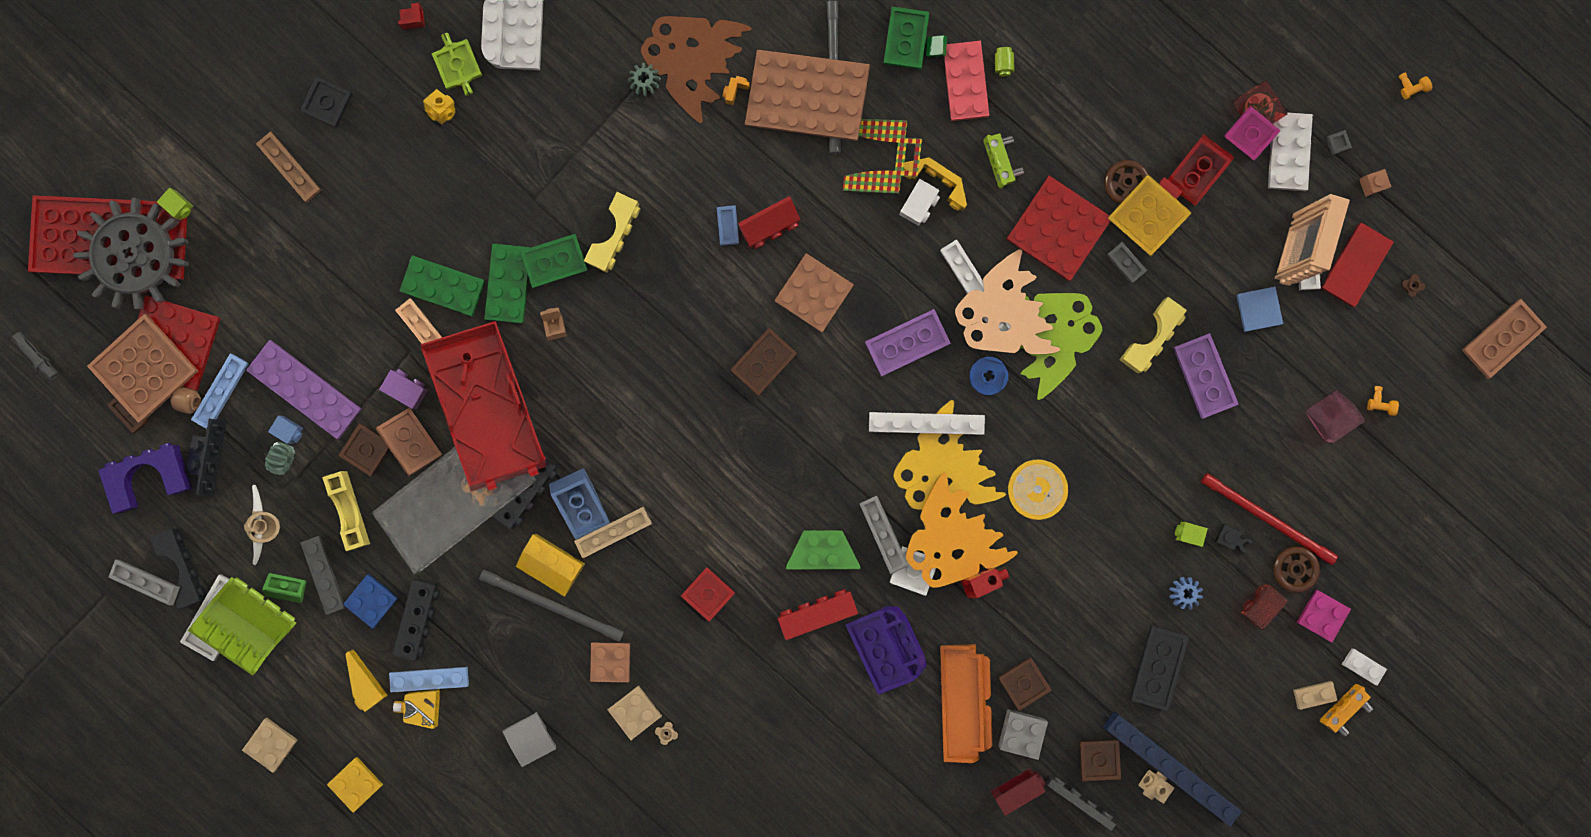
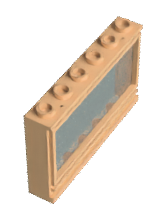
(1312, 240)

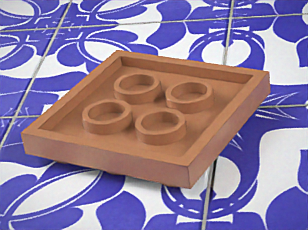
(814, 293)

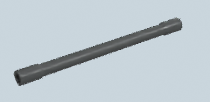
(832, 17)
(606, 630)

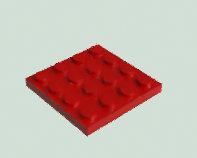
(1059, 228)
(187, 329)

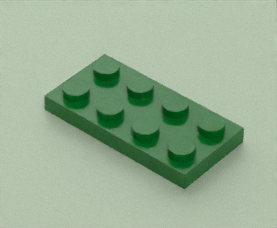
(506, 285)
(442, 286)

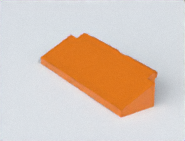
(964, 707)

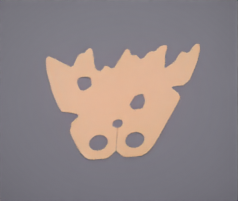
(1005, 307)

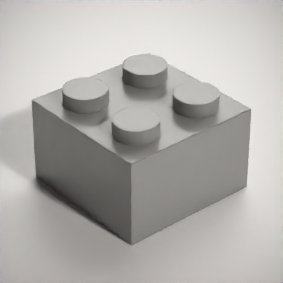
(1022, 734)

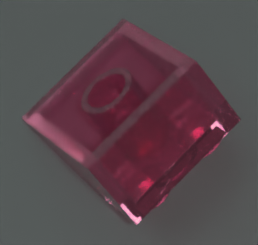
(1334, 417)

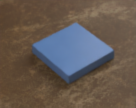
(1259, 309)

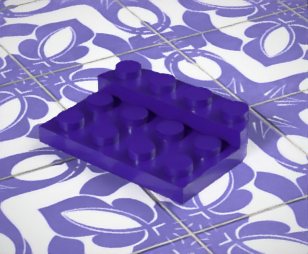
(887, 648)

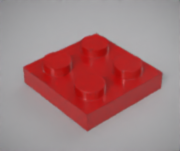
(708, 594)

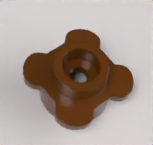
(1407, 284)

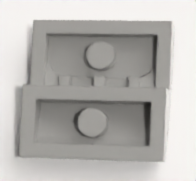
(529, 739)

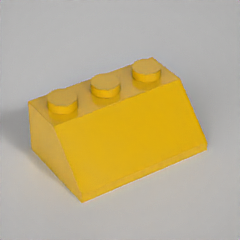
(549, 564)

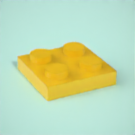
(354, 784)

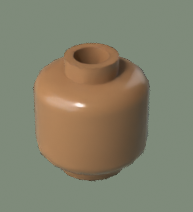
(185, 400)

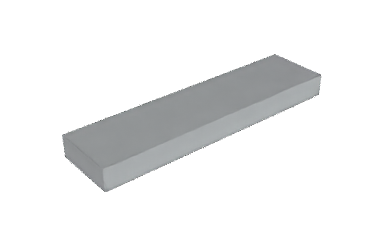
(884, 534)
(144, 582)

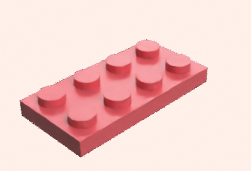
(966, 81)

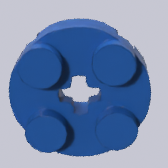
(997, 369)

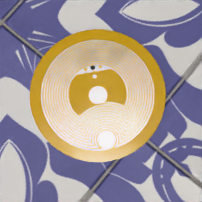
(1038, 489)

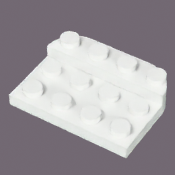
(512, 33)

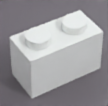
(919, 202)

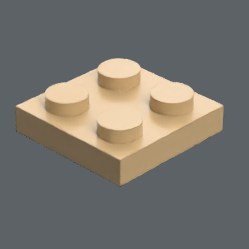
(634, 712)
(270, 745)

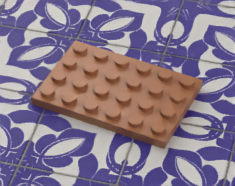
(807, 95)

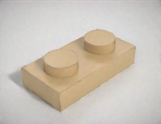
(1315, 695)

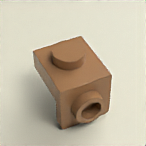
(553, 323)

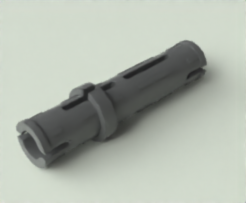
(40, 362)

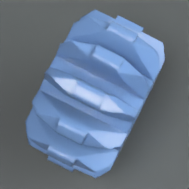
(1179, 594)

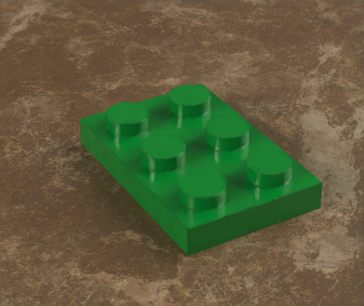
(906, 38)
(553, 260)

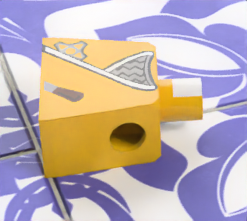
(420, 708)

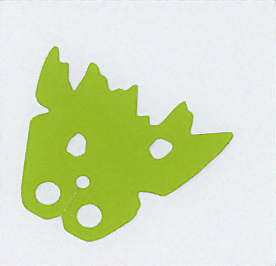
(1063, 336)

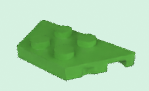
(823, 551)

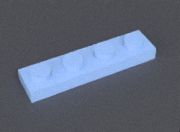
(220, 390)
(429, 679)

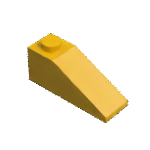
(364, 686)

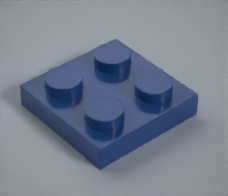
(370, 601)

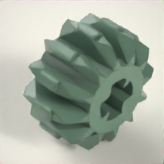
(651, 79)
(279, 458)

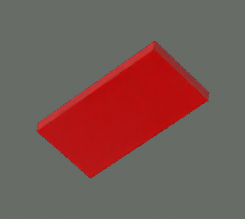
(1357, 265)

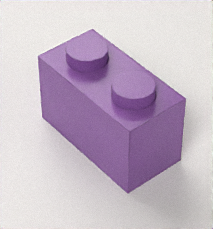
(404, 389)

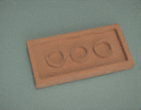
(1504, 338)

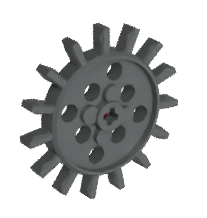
(101, 257)

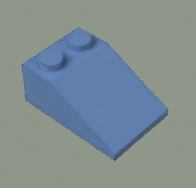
(579, 503)

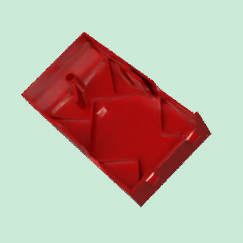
(483, 406)

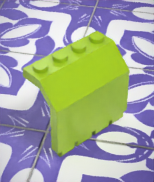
(242, 625)

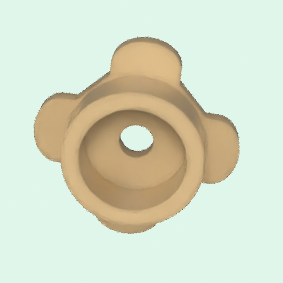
(661, 733)

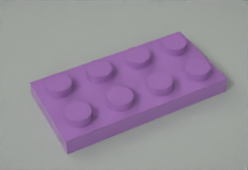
(907, 342)
(1205, 376)

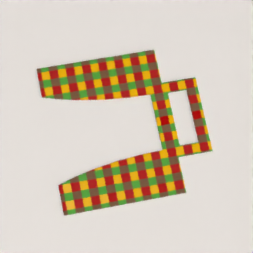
(884, 180)

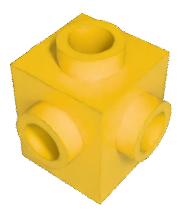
(439, 106)

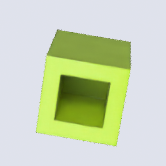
(175, 204)
(1191, 533)

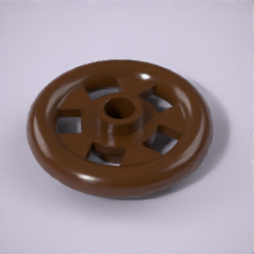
(1118, 168)
(1298, 585)

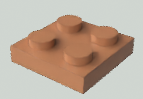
(610, 662)

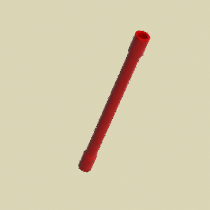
(1320, 551)

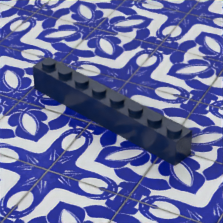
(1172, 769)

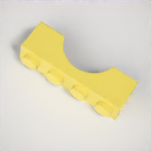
(602, 255)
(1167, 317)
(342, 494)

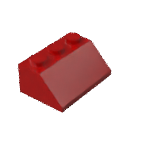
(769, 223)

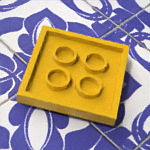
(1149, 215)

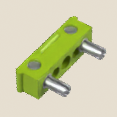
(999, 159)

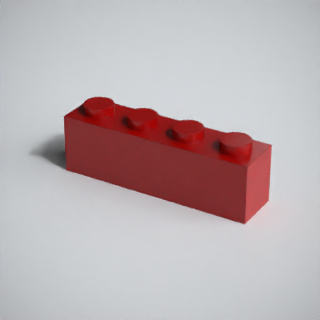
(817, 615)

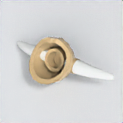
(260, 526)

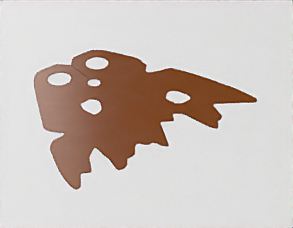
(692, 62)

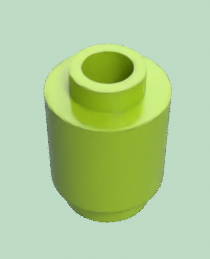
(1004, 61)

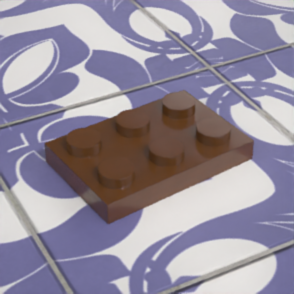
(763, 361)

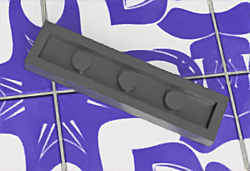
(323, 575)
(1074, 797)

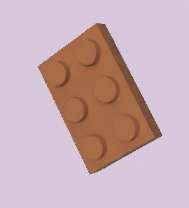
(409, 441)

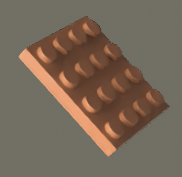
(142, 368)

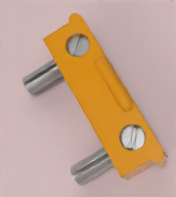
(1345, 709)

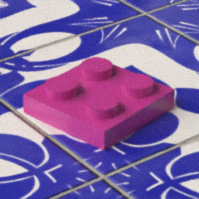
(1252, 133)
(1323, 615)

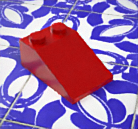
(1200, 169)

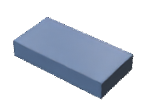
(727, 225)

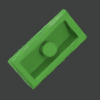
(284, 588)

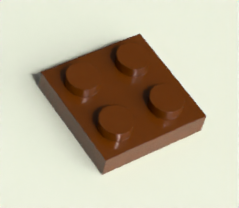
(365, 449)
(1024, 683)
(1100, 760)

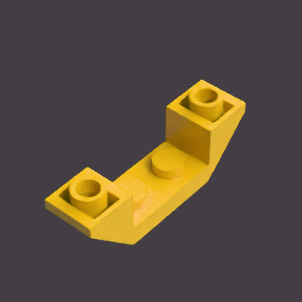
(957, 197)

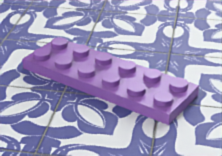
(304, 389)

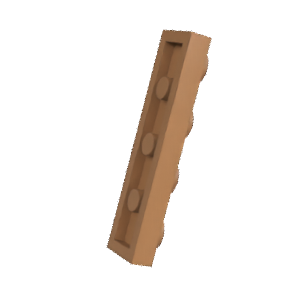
(288, 167)

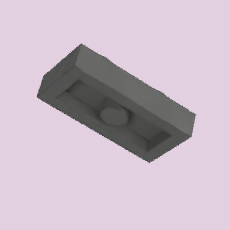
(1126, 262)

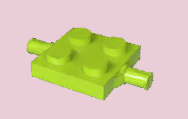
(457, 64)

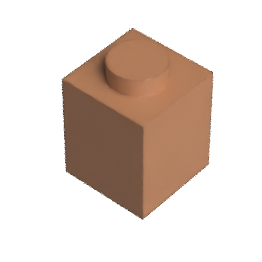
(1375, 182)

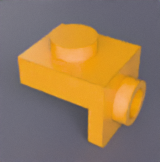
(731, 90)

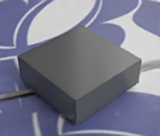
(1338, 142)

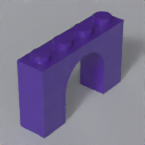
(118, 476)

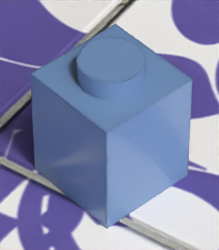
(286, 430)

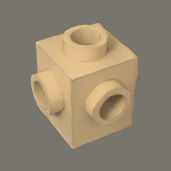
(1156, 786)

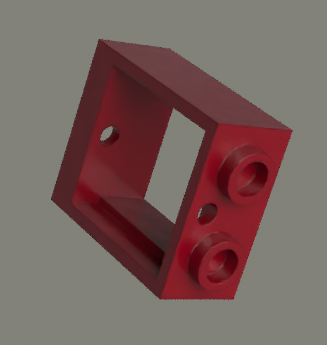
(1018, 791)

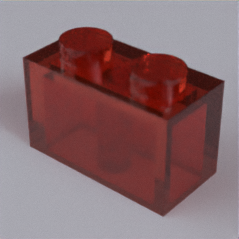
(1263, 606)

